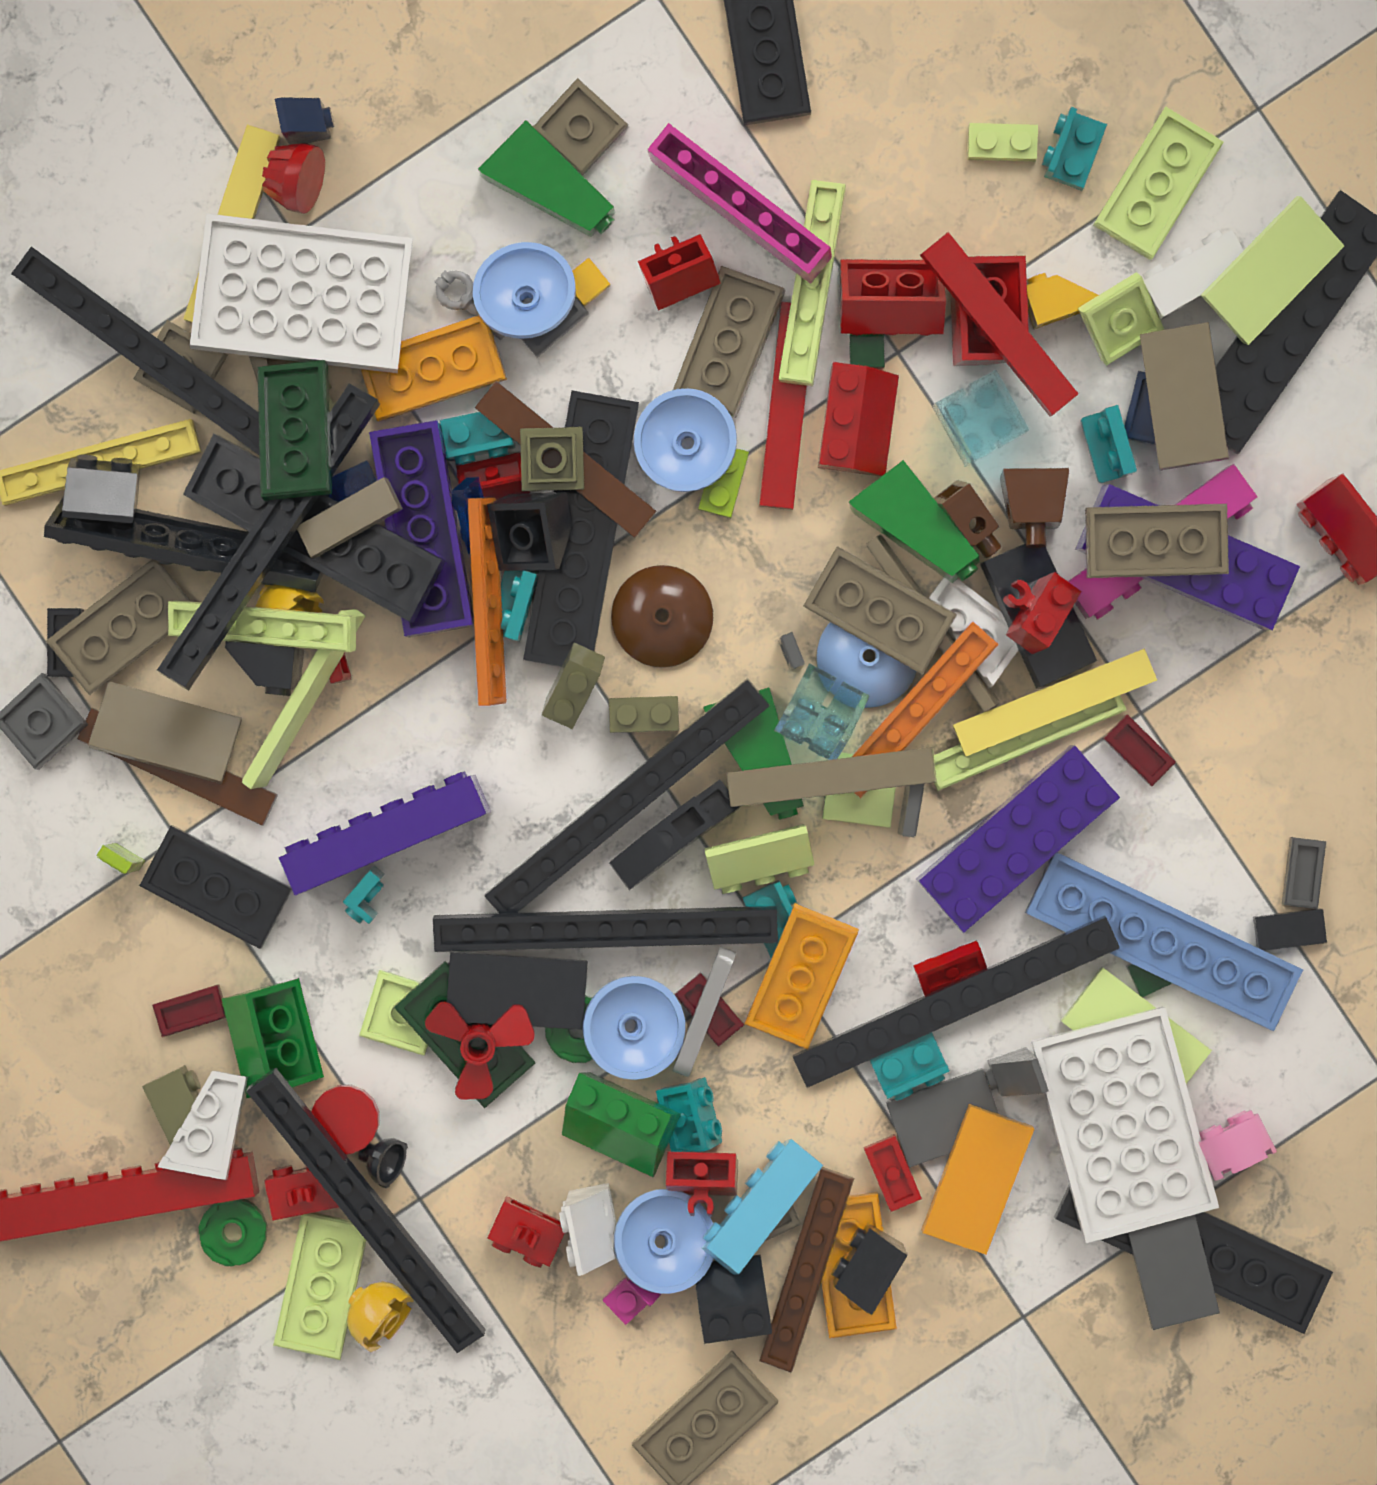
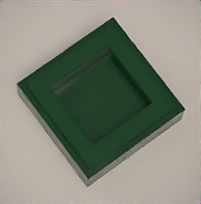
(867, 350)
(1145, 981)

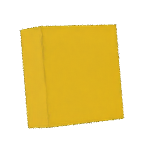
(589, 282)

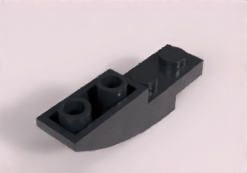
(673, 835)

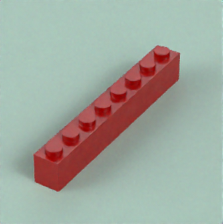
(120, 1197)

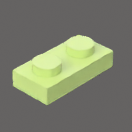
(1002, 142)

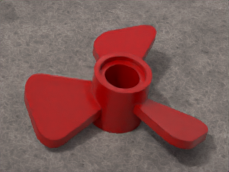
(509, 1030)

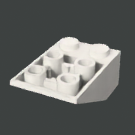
(591, 1223)

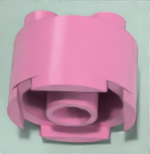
(1236, 1145)

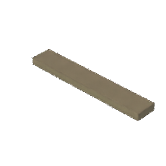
(893, 567)
(831, 777)

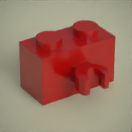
(679, 271)
(1041, 611)
(702, 1176)
(295, 1193)
(526, 1232)

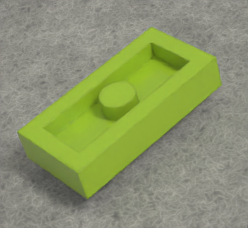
(722, 494)

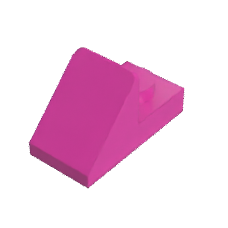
(628, 1299)

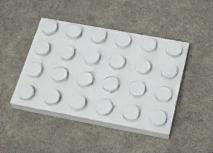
(301, 293)
(1125, 1125)

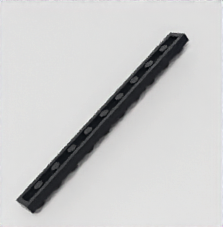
(140, 347)
(259, 552)
(628, 798)
(605, 928)
(956, 1001)
(365, 1210)

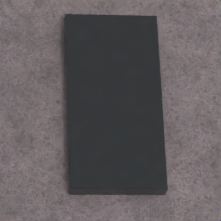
(767, 60)
(1070, 646)
(216, 887)
(489, 984)

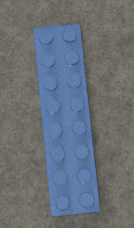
(1167, 941)

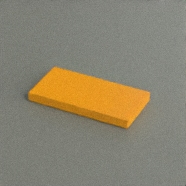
(437, 368)
(801, 976)
(977, 1179)
(842, 1314)

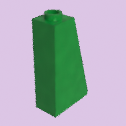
(543, 178)
(914, 520)
(762, 747)

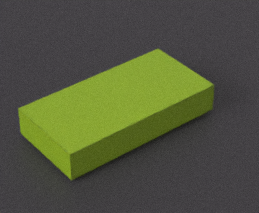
(120, 858)

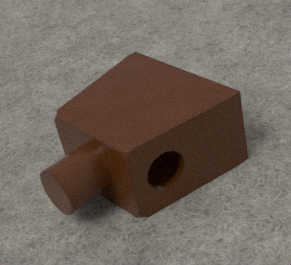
(1034, 500)
(961, 506)

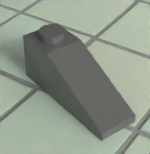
(1016, 1074)

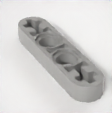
(704, 1011)

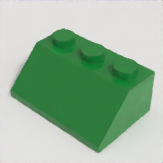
(273, 1031)
(618, 1122)

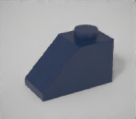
(304, 119)

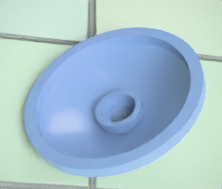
(522, 273)
(681, 416)
(842, 657)
(657, 1031)
(681, 1260)

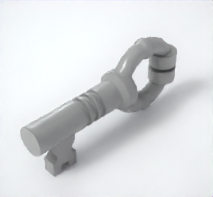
(466, 301)

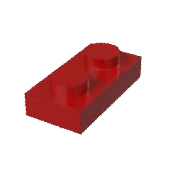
(949, 967)
(892, 1173)

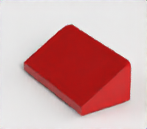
(496, 475)

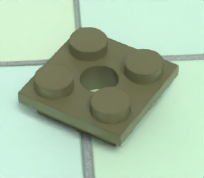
(568, 474)

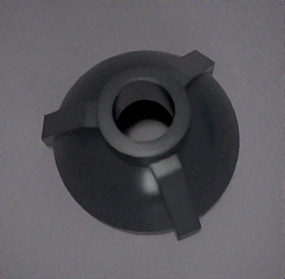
(384, 1160)

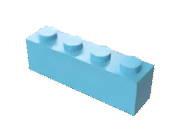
(761, 1206)

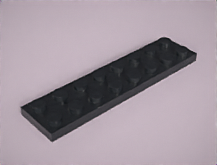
(1257, 373)
(175, 542)
(371, 563)
(572, 597)
(1245, 1268)

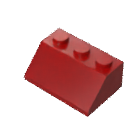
(1009, 280)
(890, 298)
(858, 419)
(1345, 526)

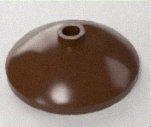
(656, 641)

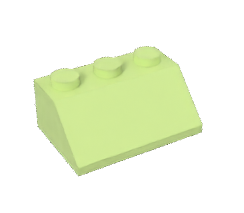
(760, 858)

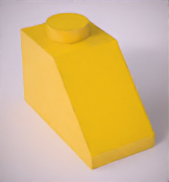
(1054, 299)

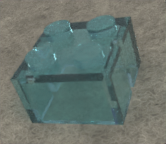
(980, 418)
(821, 726)

